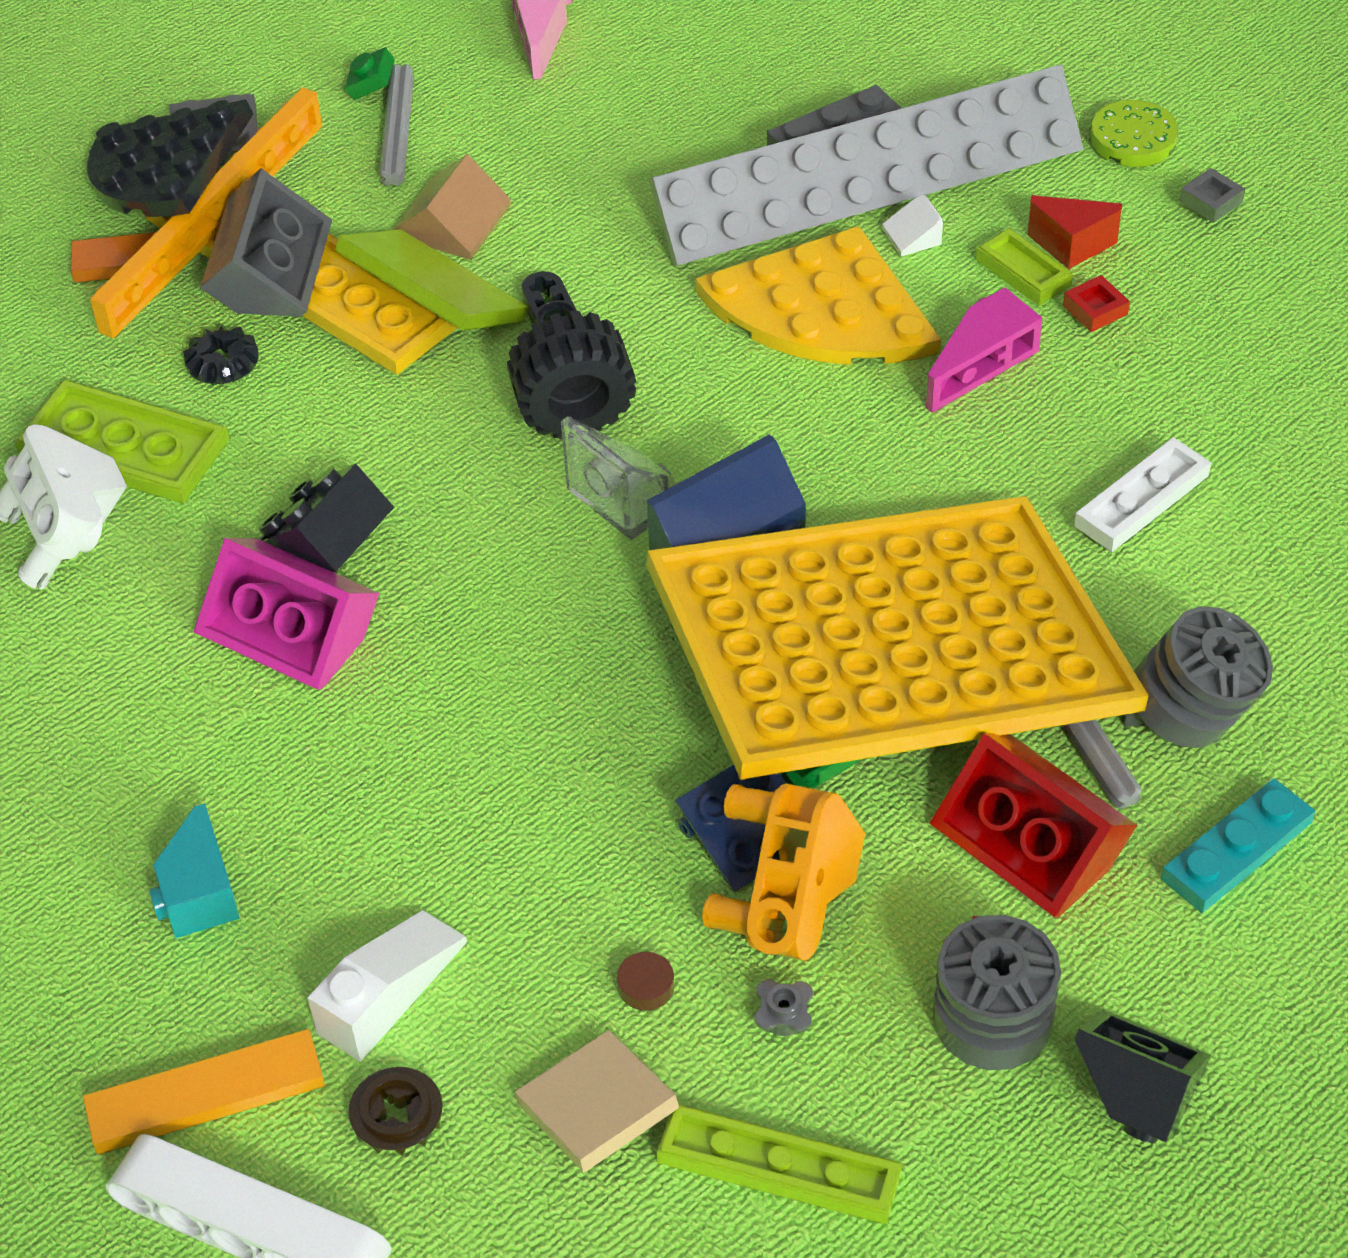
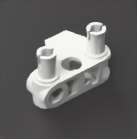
(63, 496)

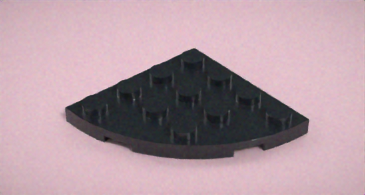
(164, 159)

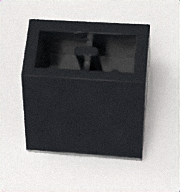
(328, 517)

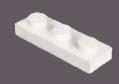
(1142, 494)

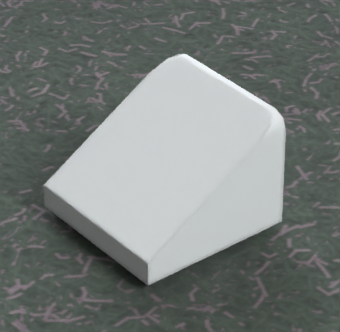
(914, 227)

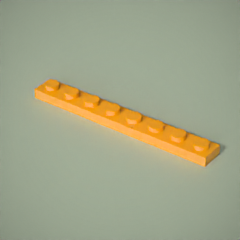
(186, 234)

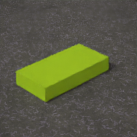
(1024, 266)

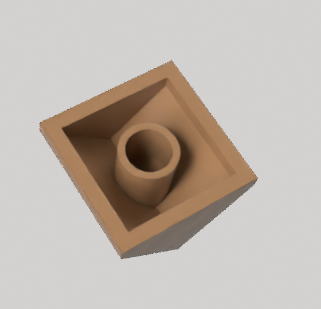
(456, 209)

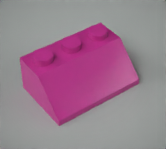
(284, 611)

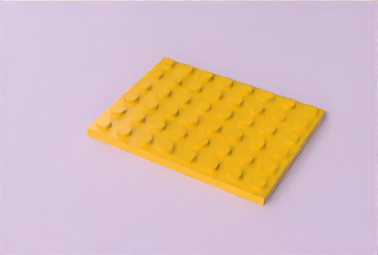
(890, 635)

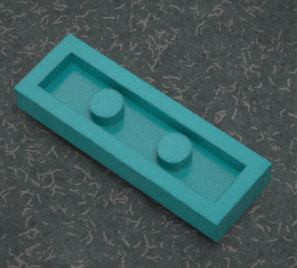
(1237, 845)

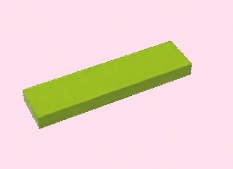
(780, 1163)

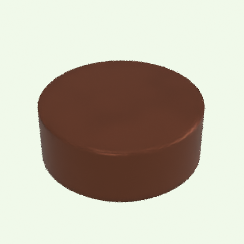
(645, 981)

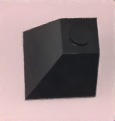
(1140, 1074)

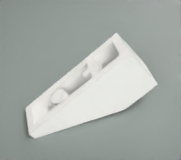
(381, 982)

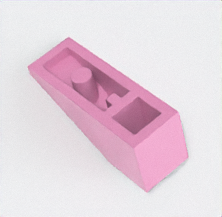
(540, 29)

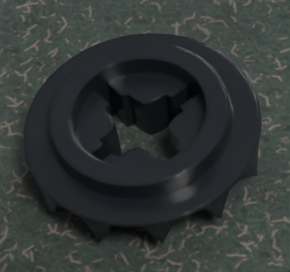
(213, 367)

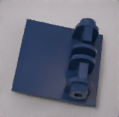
(729, 842)

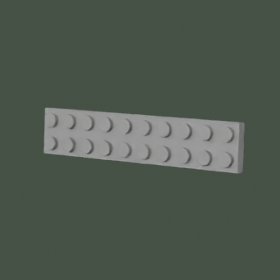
(865, 165)

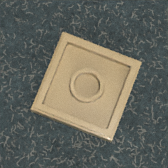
(596, 1100)

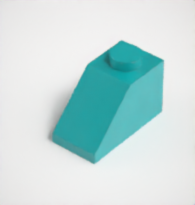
(193, 879)

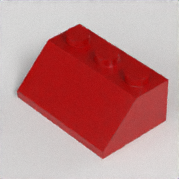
(1031, 823)

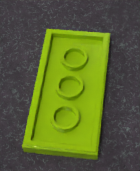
(431, 279)
(150, 445)

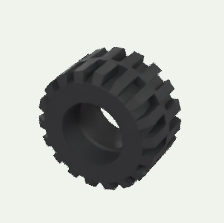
(571, 370)

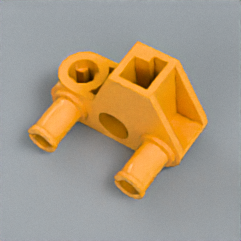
(818, 861)

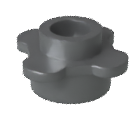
(783, 1020)

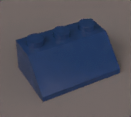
(729, 500)

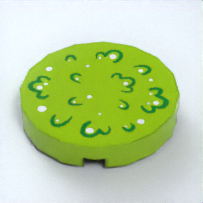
(1134, 132)

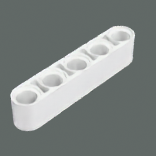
(233, 1208)

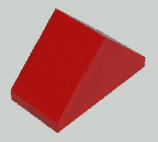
(1073, 227)

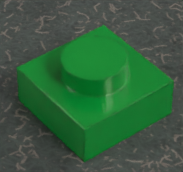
(369, 73)

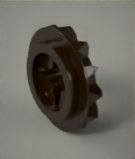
(398, 1087)

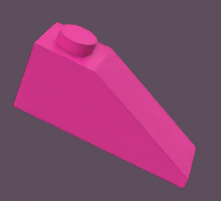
(986, 342)

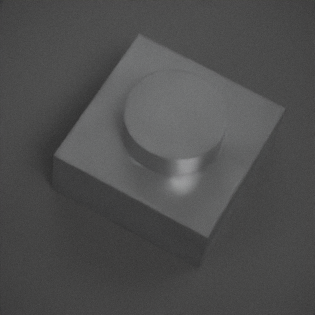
(1212, 195)

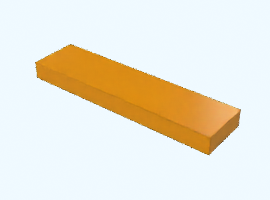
(203, 1091)

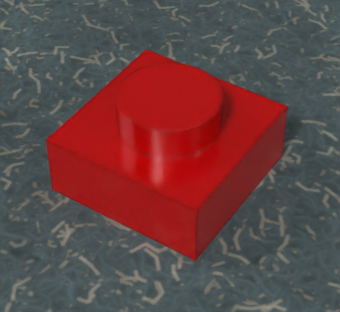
(1096, 303)

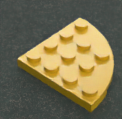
(823, 302)

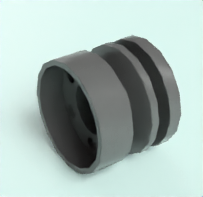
(1203, 676)
(996, 992)

